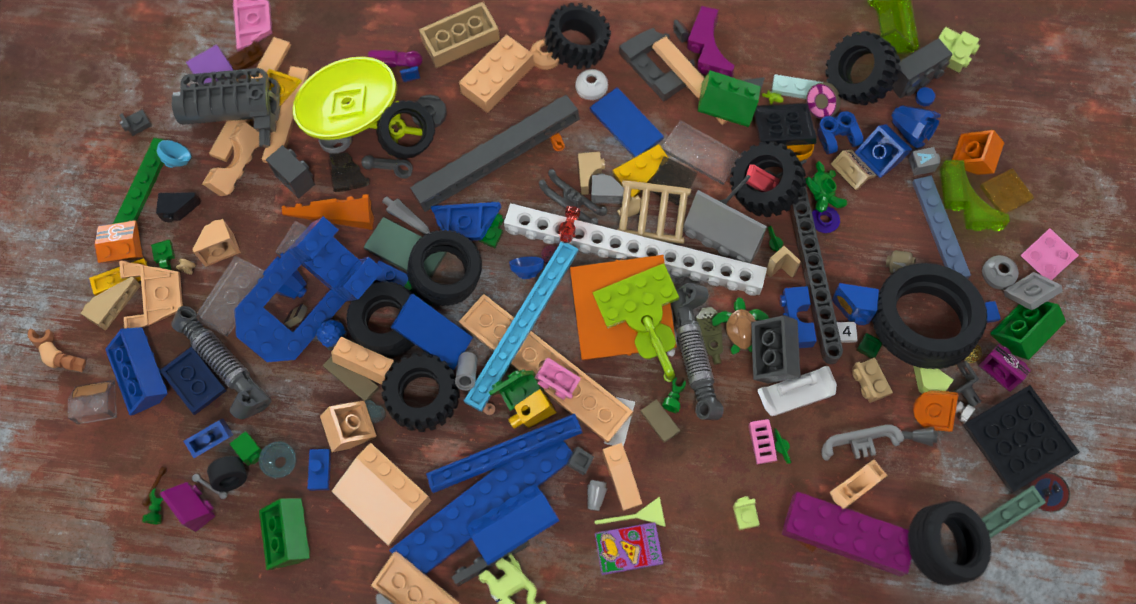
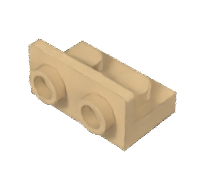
(871, 380)

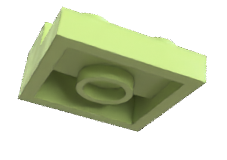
(960, 46)

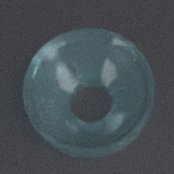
(271, 453)

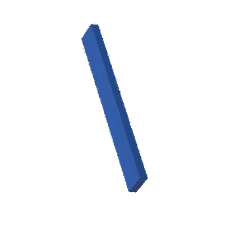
(503, 453)

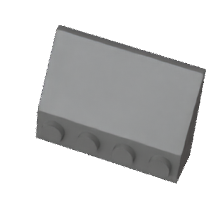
(723, 228)

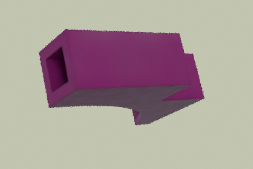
(702, 41)

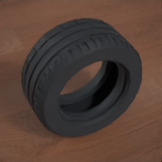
(449, 242)
(971, 539)

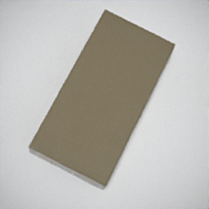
(660, 421)

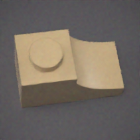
(589, 165)

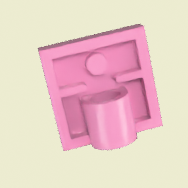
(1049, 255)

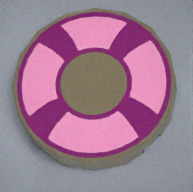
(823, 100)

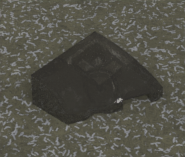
(345, 173)

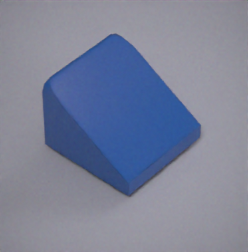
(410, 74)

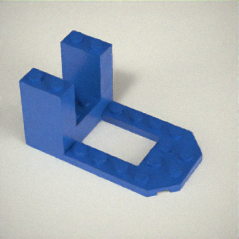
(330, 264)

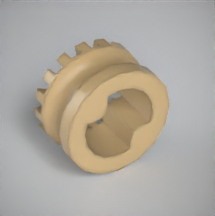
(185, 266)

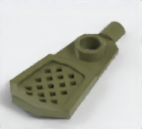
(711, 336)

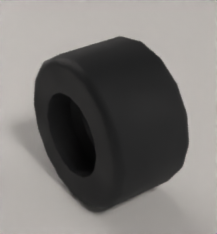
(226, 473)

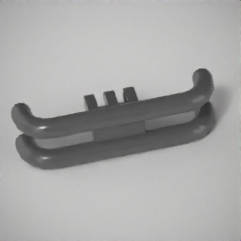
(571, 198)

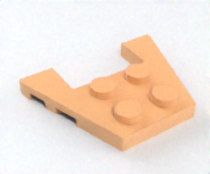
(159, 292)

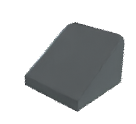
(681, 31)

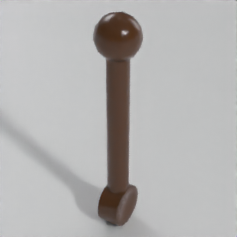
(146, 502)

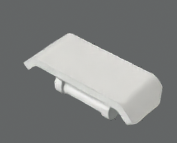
(798, 392)

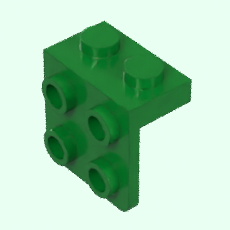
(516, 388)

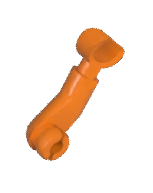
(557, 142)

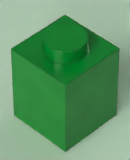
(246, 448)

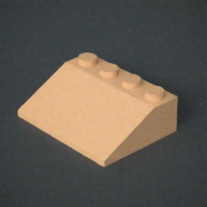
(380, 494)

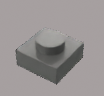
(580, 460)

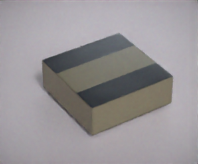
(295, 316)

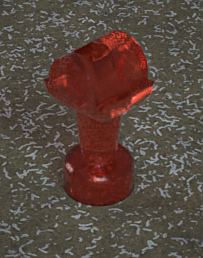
(567, 228)

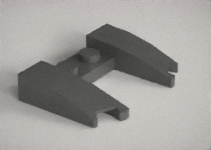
(635, 52)

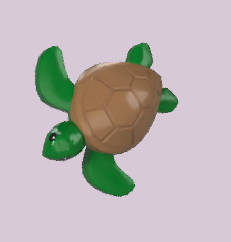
(739, 325)

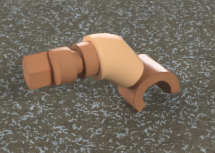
(53, 357)

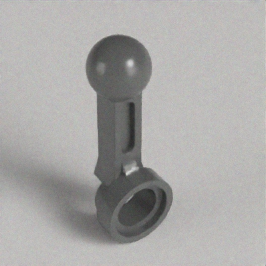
(369, 162)

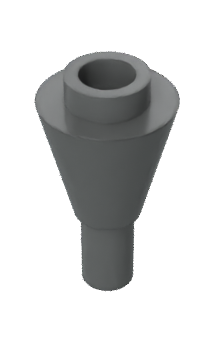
(925, 436)

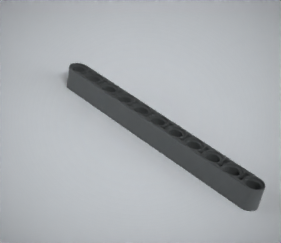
(816, 272)

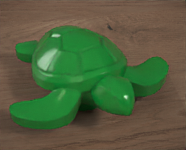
(824, 189)

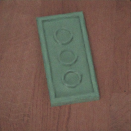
(395, 244)

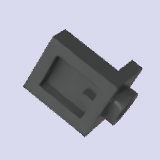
(135, 123)

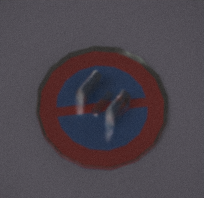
(1053, 491)

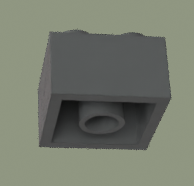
(291, 171)

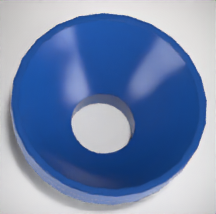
(526, 266)

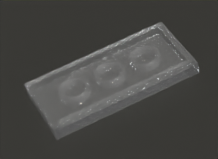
(701, 152)
(229, 291)

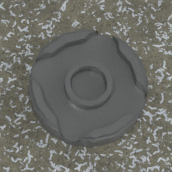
(435, 107)

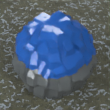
(330, 333)

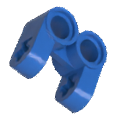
(850, 130)

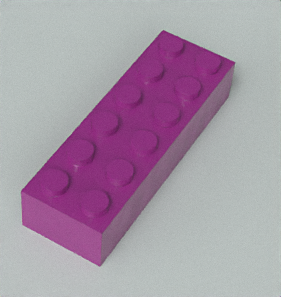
(848, 534)

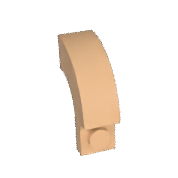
(858, 484)

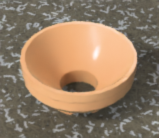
(541, 59)

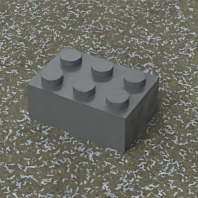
(921, 68)
(775, 349)

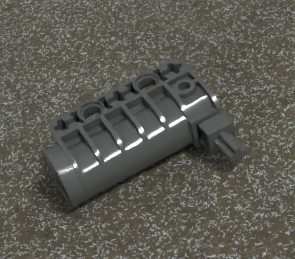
(229, 100)

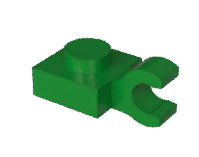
(494, 233)
(163, 253)

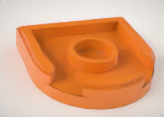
(936, 409)

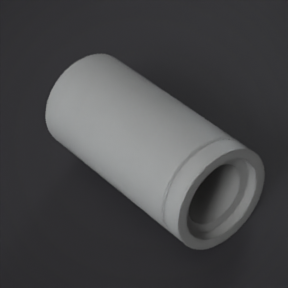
(466, 371)

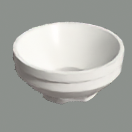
(588, 90)

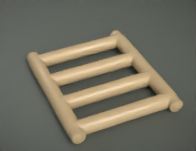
(647, 187)

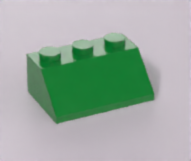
(728, 98)
(1028, 330)
(284, 533)

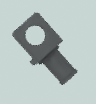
(966, 388)

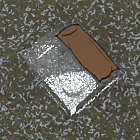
(92, 402)

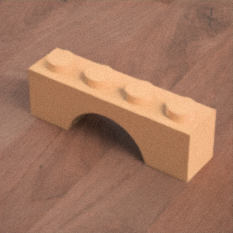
(244, 141)

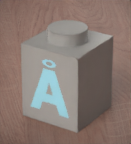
(924, 161)

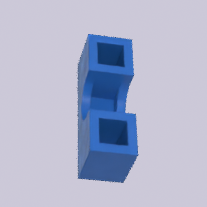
(795, 301)

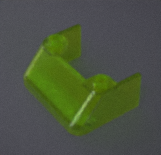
(897, 24)

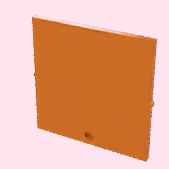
(594, 337)

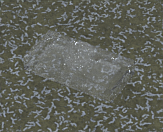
(292, 235)

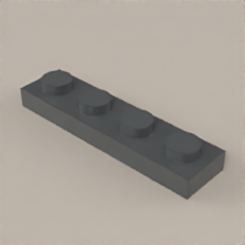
(465, 574)

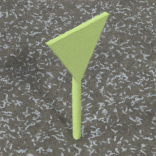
(651, 513)

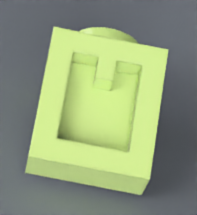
(746, 513)

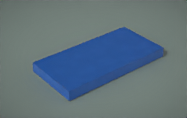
(626, 123)
(431, 331)

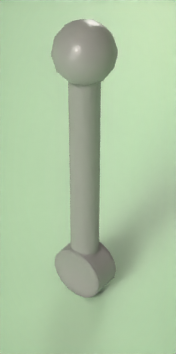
(197, 478)

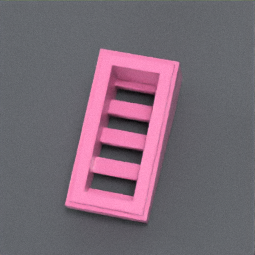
(768, 432)

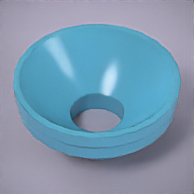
(173, 153)

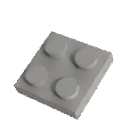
(1033, 291)

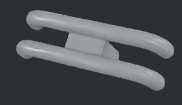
(862, 440)

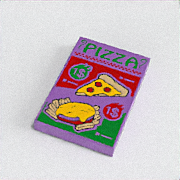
(628, 548)

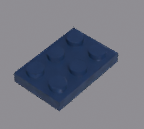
(193, 380)

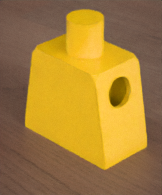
(538, 406)

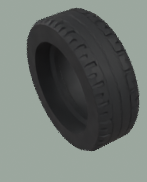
(946, 285)

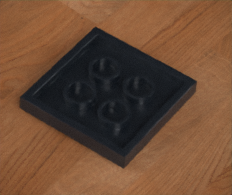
(785, 124)

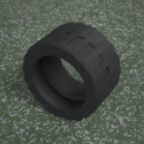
(417, 111)

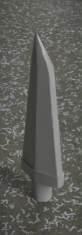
(400, 211)

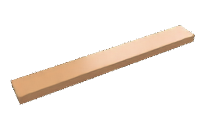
(271, 60)

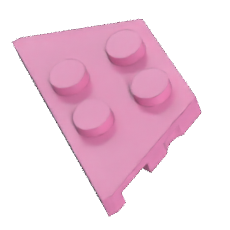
(251, 21)

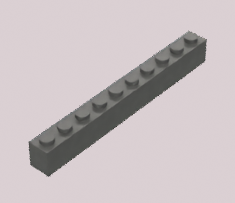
(495, 153)

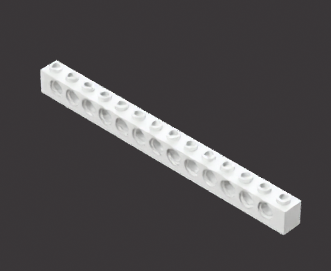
(756, 274)

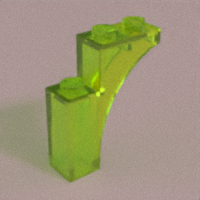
(960, 195)

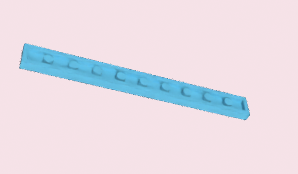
(521, 325)

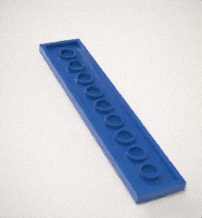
(446, 530)

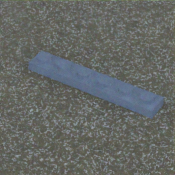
(940, 225)

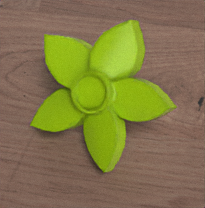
(773, 97)

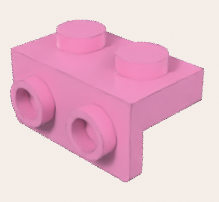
(557, 378)

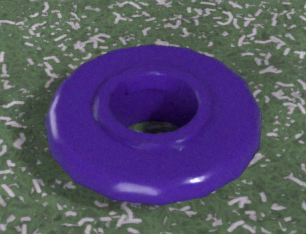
(824, 227)

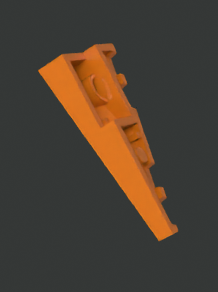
(342, 212)

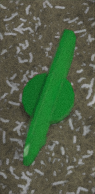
(775, 242)
(782, 446)

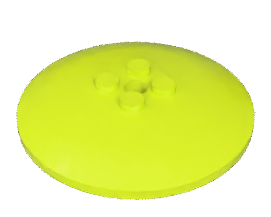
(322, 100)

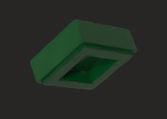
(869, 346)

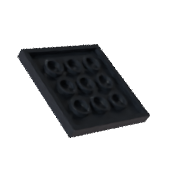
(1021, 439)

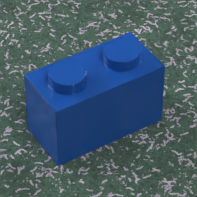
(208, 438)

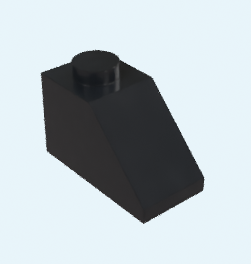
(176, 205)

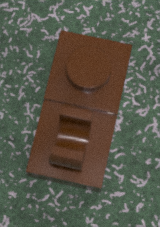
(247, 57)

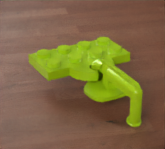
(638, 300)

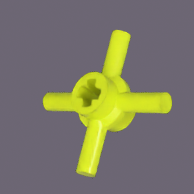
(403, 129)

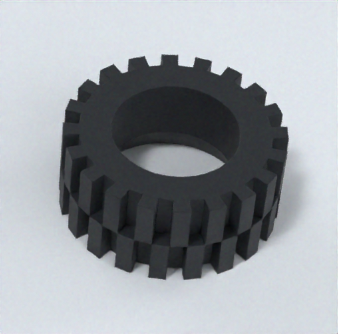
(581, 20)

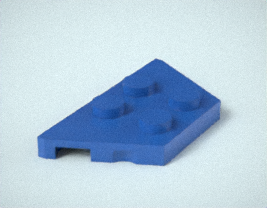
(468, 219)

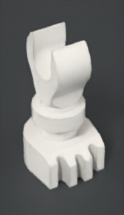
(965, 412)

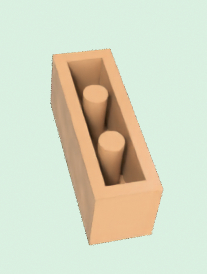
(361, 360)

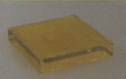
(1007, 191)

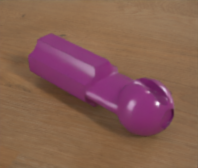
(395, 58)

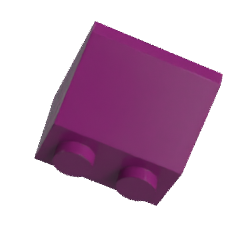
(189, 505)

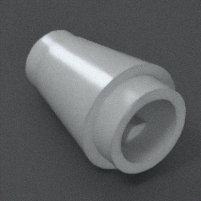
(596, 494)

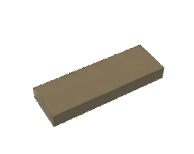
(355, 382)

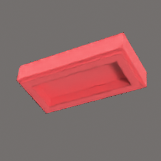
(761, 179)

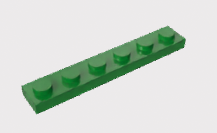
(141, 185)

